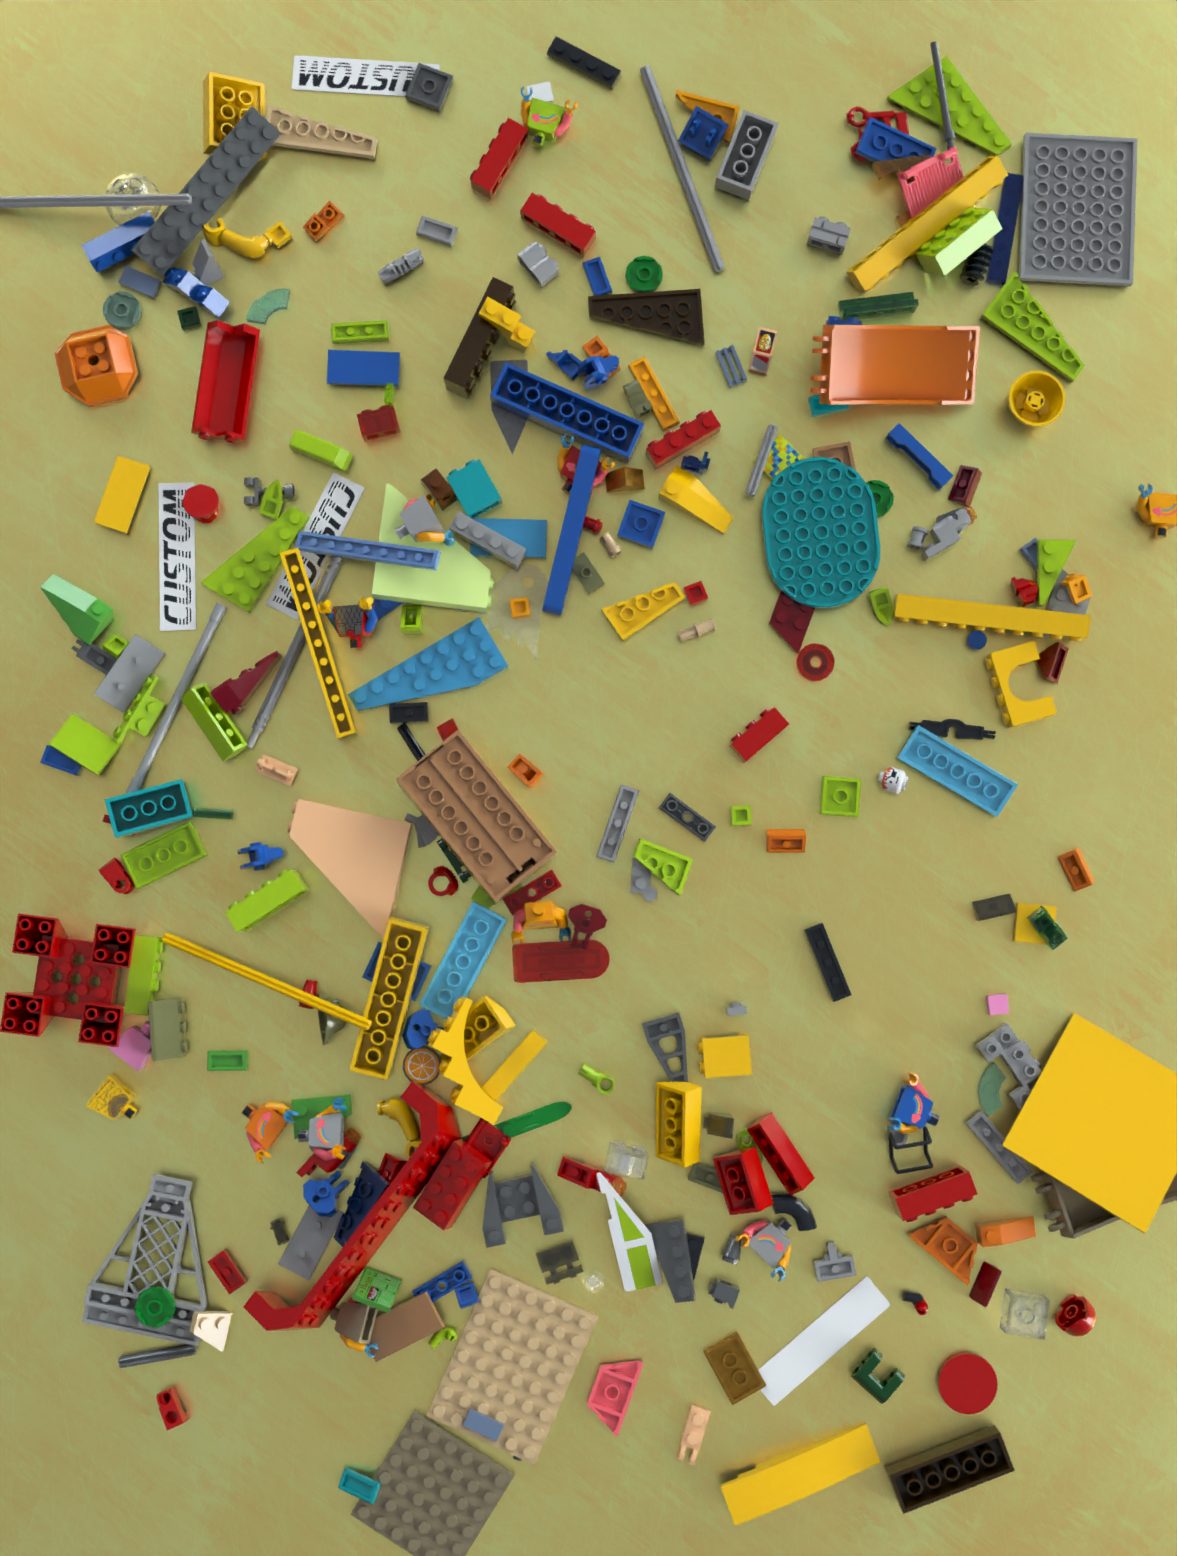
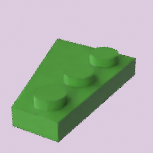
(310, 1107)

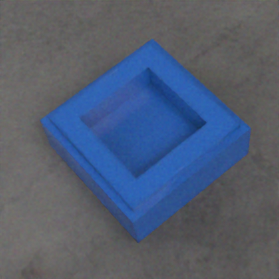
(466, 1295)

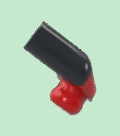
(917, 1300)

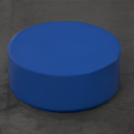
(976, 640)

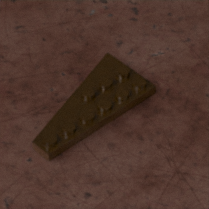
(664, 313)

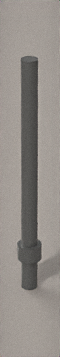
(949, 134)

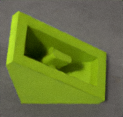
(411, 620)

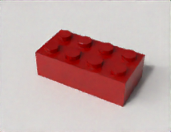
(452, 1184)
(933, 1193)

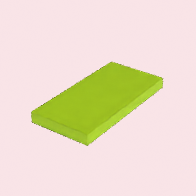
(163, 855)

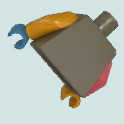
(355, 1325)

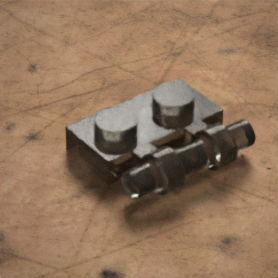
(556, 1257)

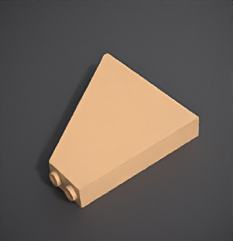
(356, 853)

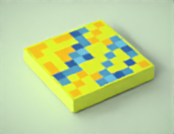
(780, 457)

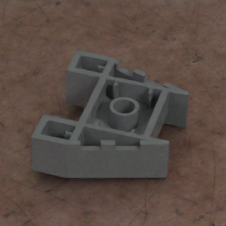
(519, 1199)

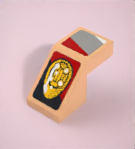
(763, 350)

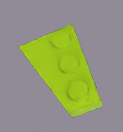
(664, 864)

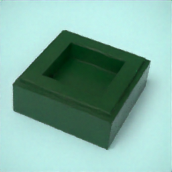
(189, 318)

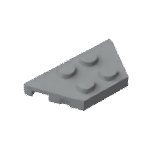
(1061, 602)

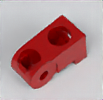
(171, 1408)

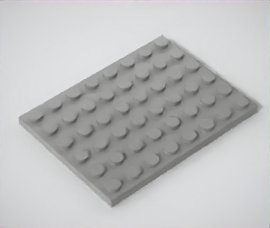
(1078, 209)

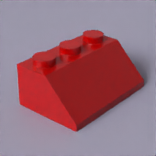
(743, 1181)

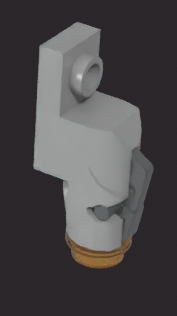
(947, 530)

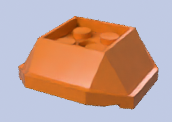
(109, 378)

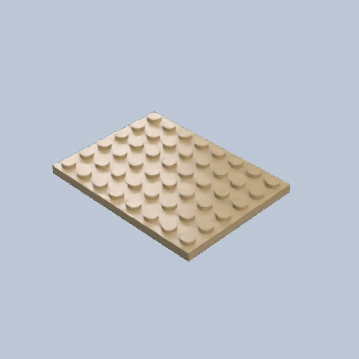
(513, 1363)

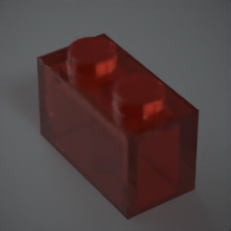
(378, 422)

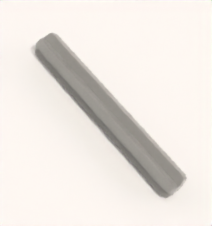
(761, 460)

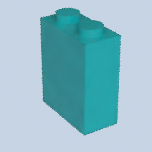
(474, 488)

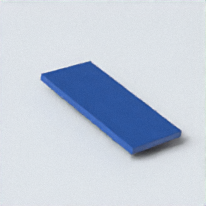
(363, 367)

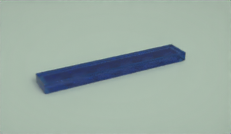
(1007, 218)

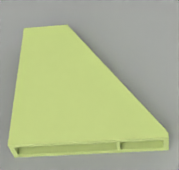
(459, 579)

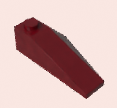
(236, 693)

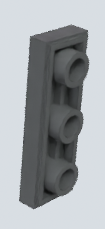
(697, 824)

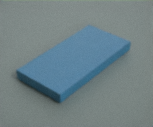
(525, 532)

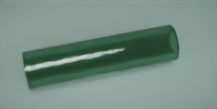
(213, 813)

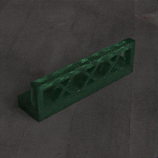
(878, 306)

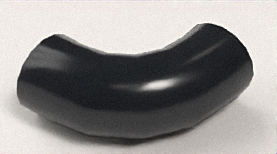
(796, 1208)

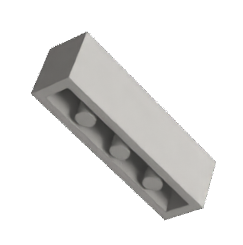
(487, 540)

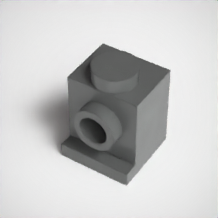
(724, 1292)

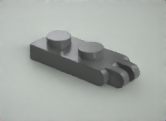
(95, 656)

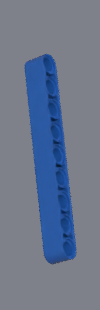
(571, 530)

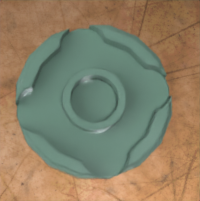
(122, 310)

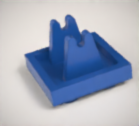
(703, 133)

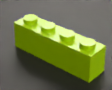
(214, 722)
(143, 974)

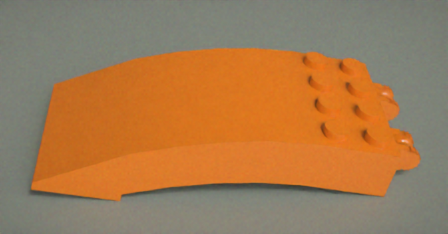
(897, 364)

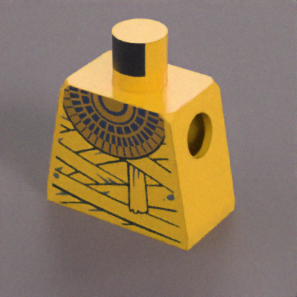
(113, 1099)

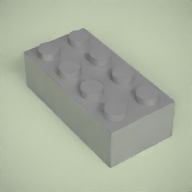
(746, 155)

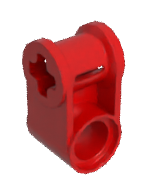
(115, 874)

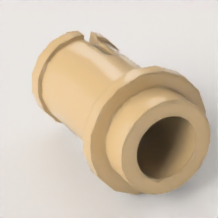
(611, 546)

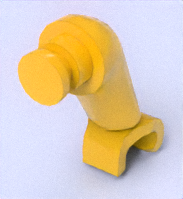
(246, 246)
(401, 1112)

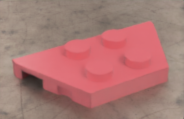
(613, 1392)

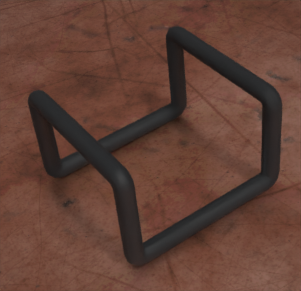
(892, 1144)

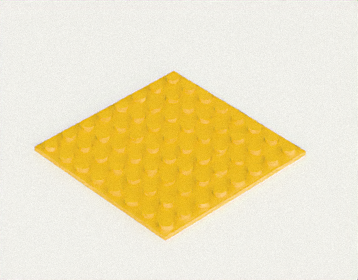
(1102, 1123)

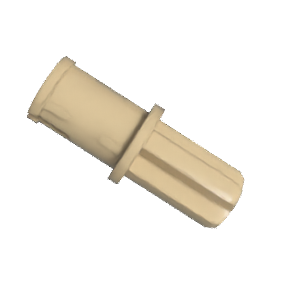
(696, 630)

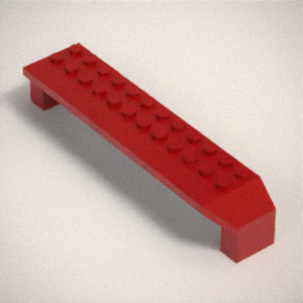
(438, 1132)

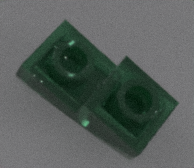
(1047, 928)

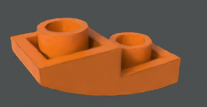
(324, 221)

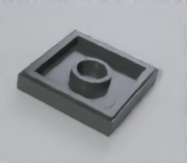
(429, 87)

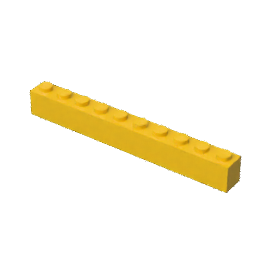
(927, 223)
(991, 616)
(318, 643)

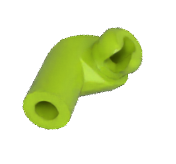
(446, 1333)

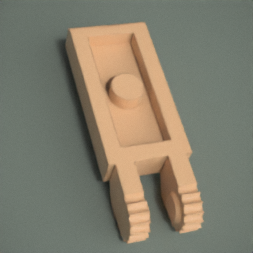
(693, 1432)

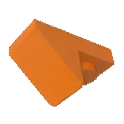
(525, 770)

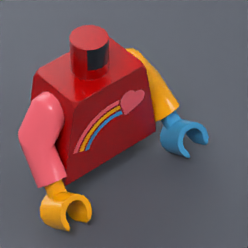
(568, 461)

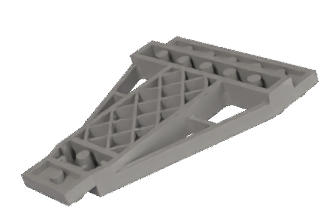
(115, 1305)

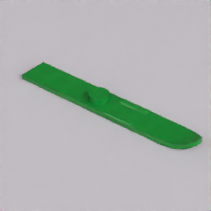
(533, 1119)

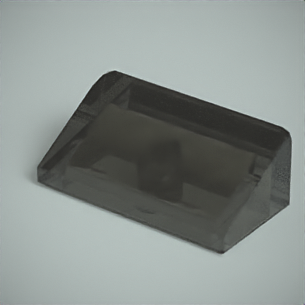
(993, 907)

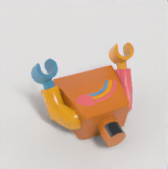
(266, 1126)

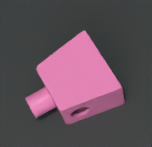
(135, 1046)

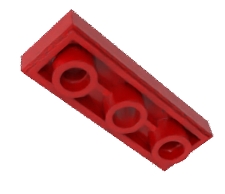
(542, 885)

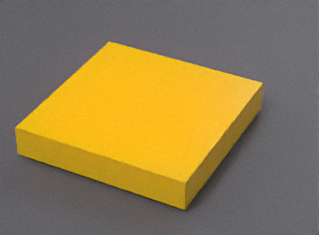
(1023, 929)

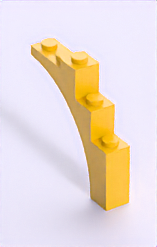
(455, 1067)

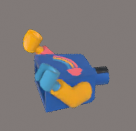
(912, 1108)

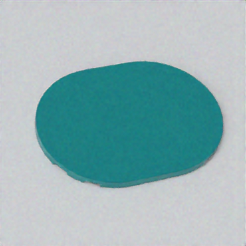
(820, 532)

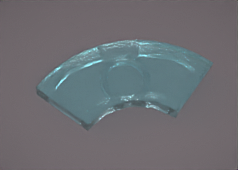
(267, 304)
(989, 1089)

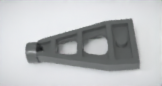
(664, 1027)

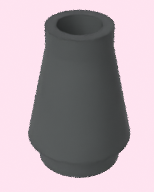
(732, 1250)

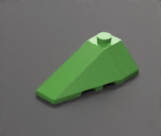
(80, 610)

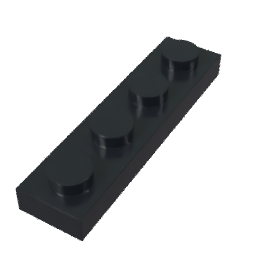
(583, 62)
(827, 962)

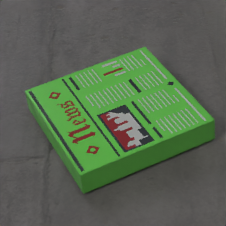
(376, 1289)

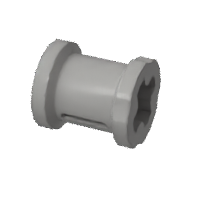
(917, 538)

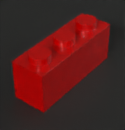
(758, 734)

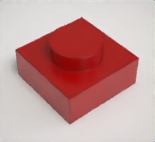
(695, 593)

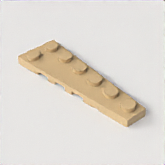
(307, 134)

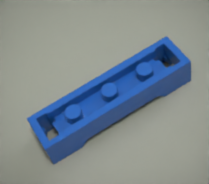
(902, 439)

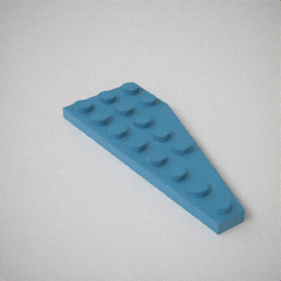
(448, 665)

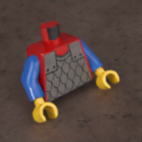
(351, 620)

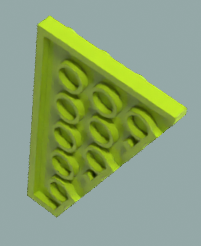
(967, 113)

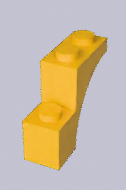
(508, 323)

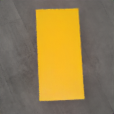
(122, 494)

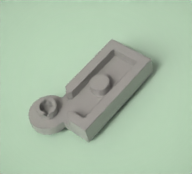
(641, 881)

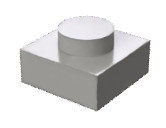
(736, 1009)

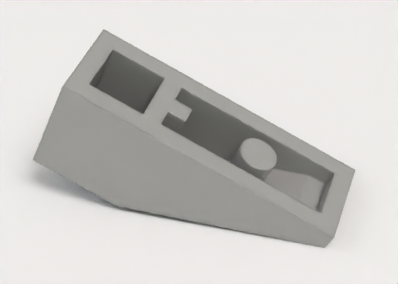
(206, 266)

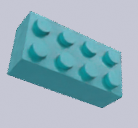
(149, 808)

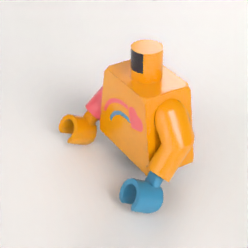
(1157, 510)
(539, 916)

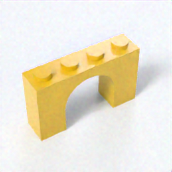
(1015, 710)

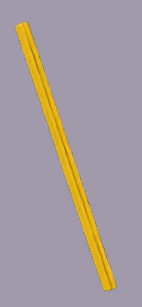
(267, 981)

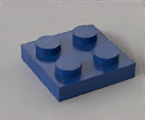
(641, 524)

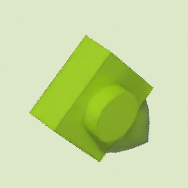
(272, 500)
(882, 604)

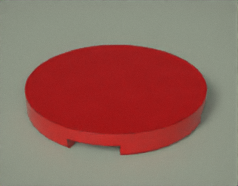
(967, 1383)

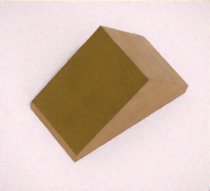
(624, 480)

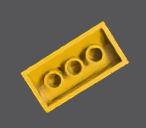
(678, 1122)

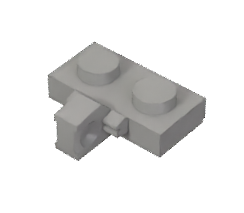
(834, 1265)

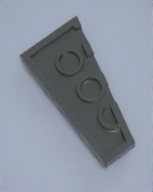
(674, 1257)

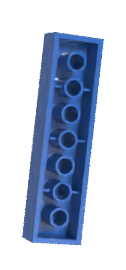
(566, 412)

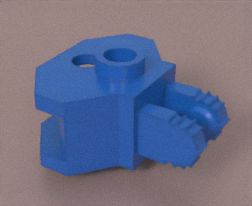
(597, 369)
(260, 856)
(424, 1026)
(325, 1193)

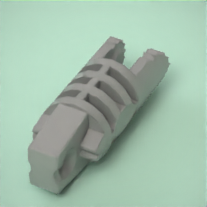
(401, 265)

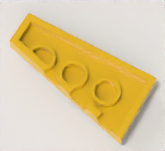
(639, 611)

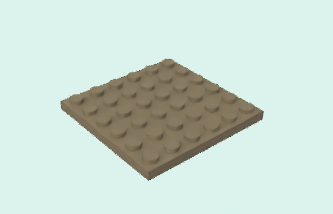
(433, 1491)

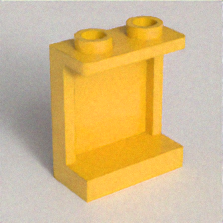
(725, 1056)

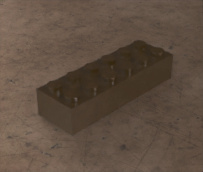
(477, 343)
(949, 1469)

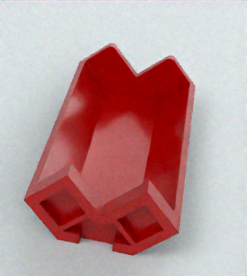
(225, 381)

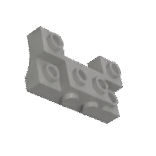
(1016, 1057)

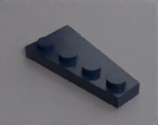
(367, 1191)

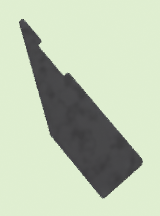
(509, 422)

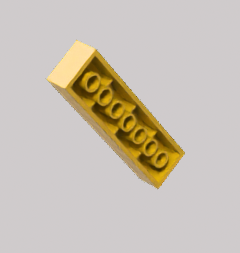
(389, 997)

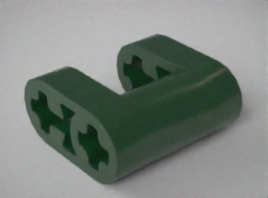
(871, 1383)

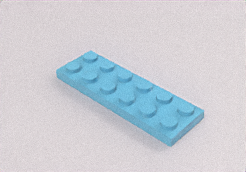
(957, 770)
(463, 960)

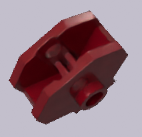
(584, 924)

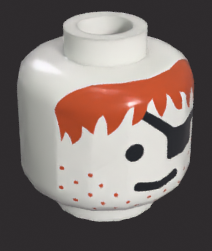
(893, 780)

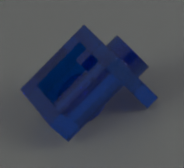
(693, 464)

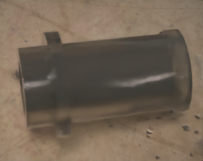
(279, 1231)

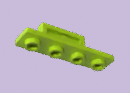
(142, 713)

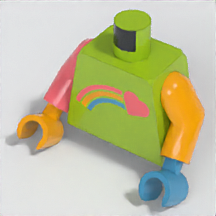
(545, 119)

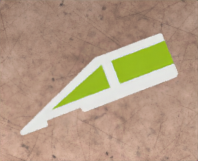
(631, 1242)

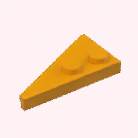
(722, 110)

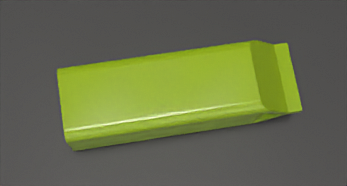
(320, 450)

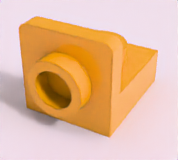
(1077, 587)

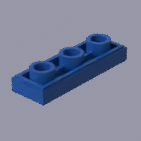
(452, 1277)

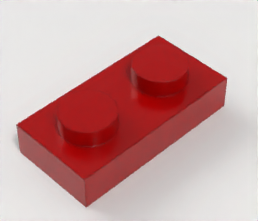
(227, 1271)

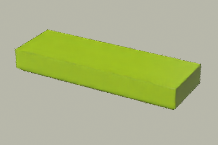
(360, 332)

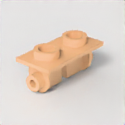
(276, 770)

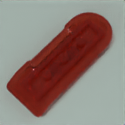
(558, 961)

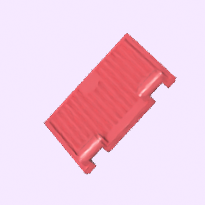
(930, 180)

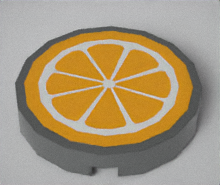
(422, 1065)

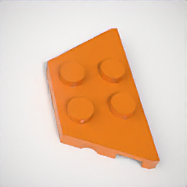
(948, 1246)

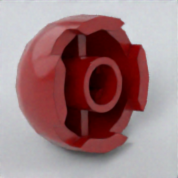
(1076, 1316)

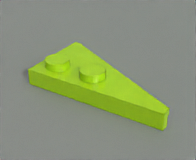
(1050, 561)

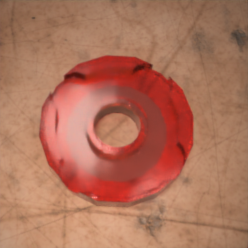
(821, 652)

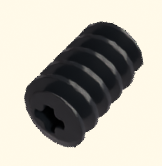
(976, 264)

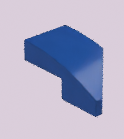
(565, 362)

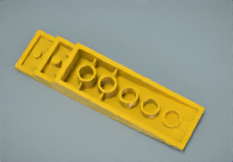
(799, 1474)

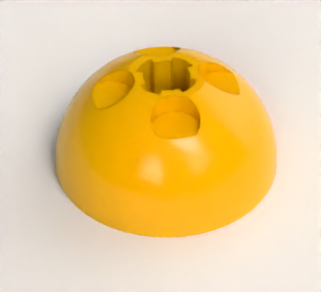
(1038, 390)

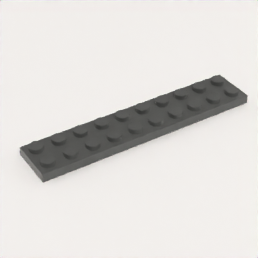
(208, 189)

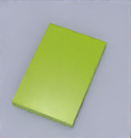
(84, 744)

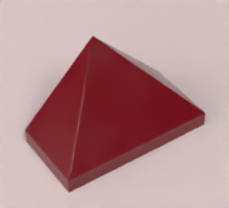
(1052, 661)

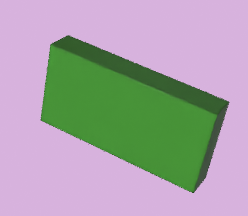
(227, 1060)

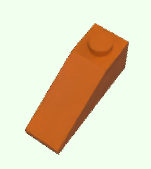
(1004, 1231)

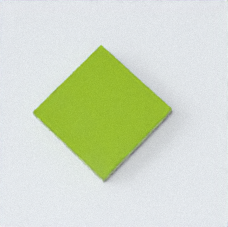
(840, 796)

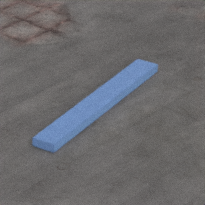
(368, 550)

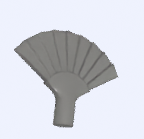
(424, 830)

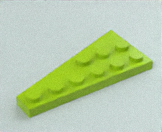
(1028, 324)

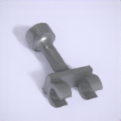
(288, 491)

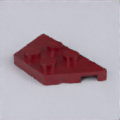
(791, 620)

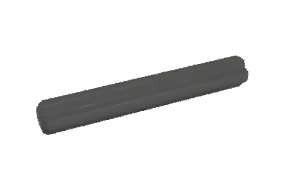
(157, 1355)

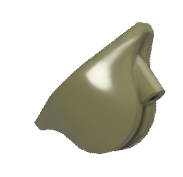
(328, 1023)

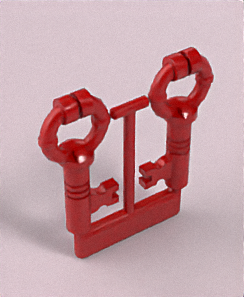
(901, 119)

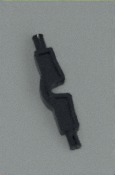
(962, 730)

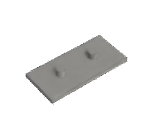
(129, 673)
(309, 1242)

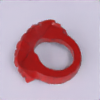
(453, 883)

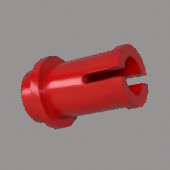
(592, 524)

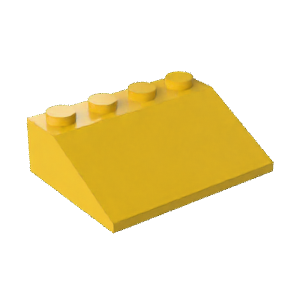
(224, 104)

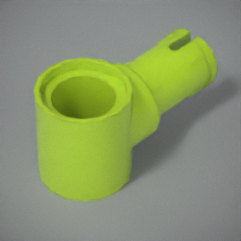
(596, 1078)

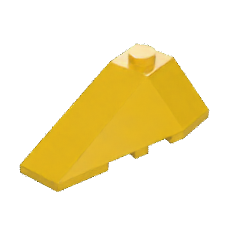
(690, 496)
(483, 1026)

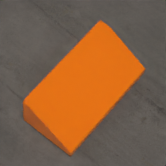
(785, 840)
(1076, 869)

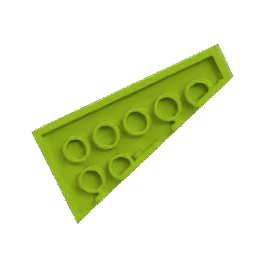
(253, 566)

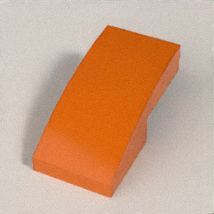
(596, 348)

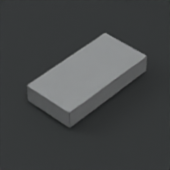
(436, 231)

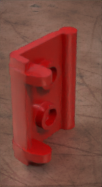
(488, 1141)

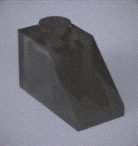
(719, 1124)

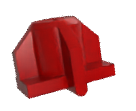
(1024, 590)

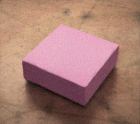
(997, 1004)

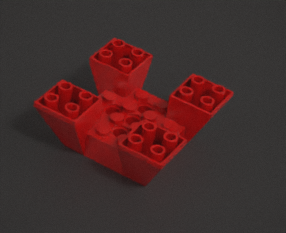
(96, 1005)

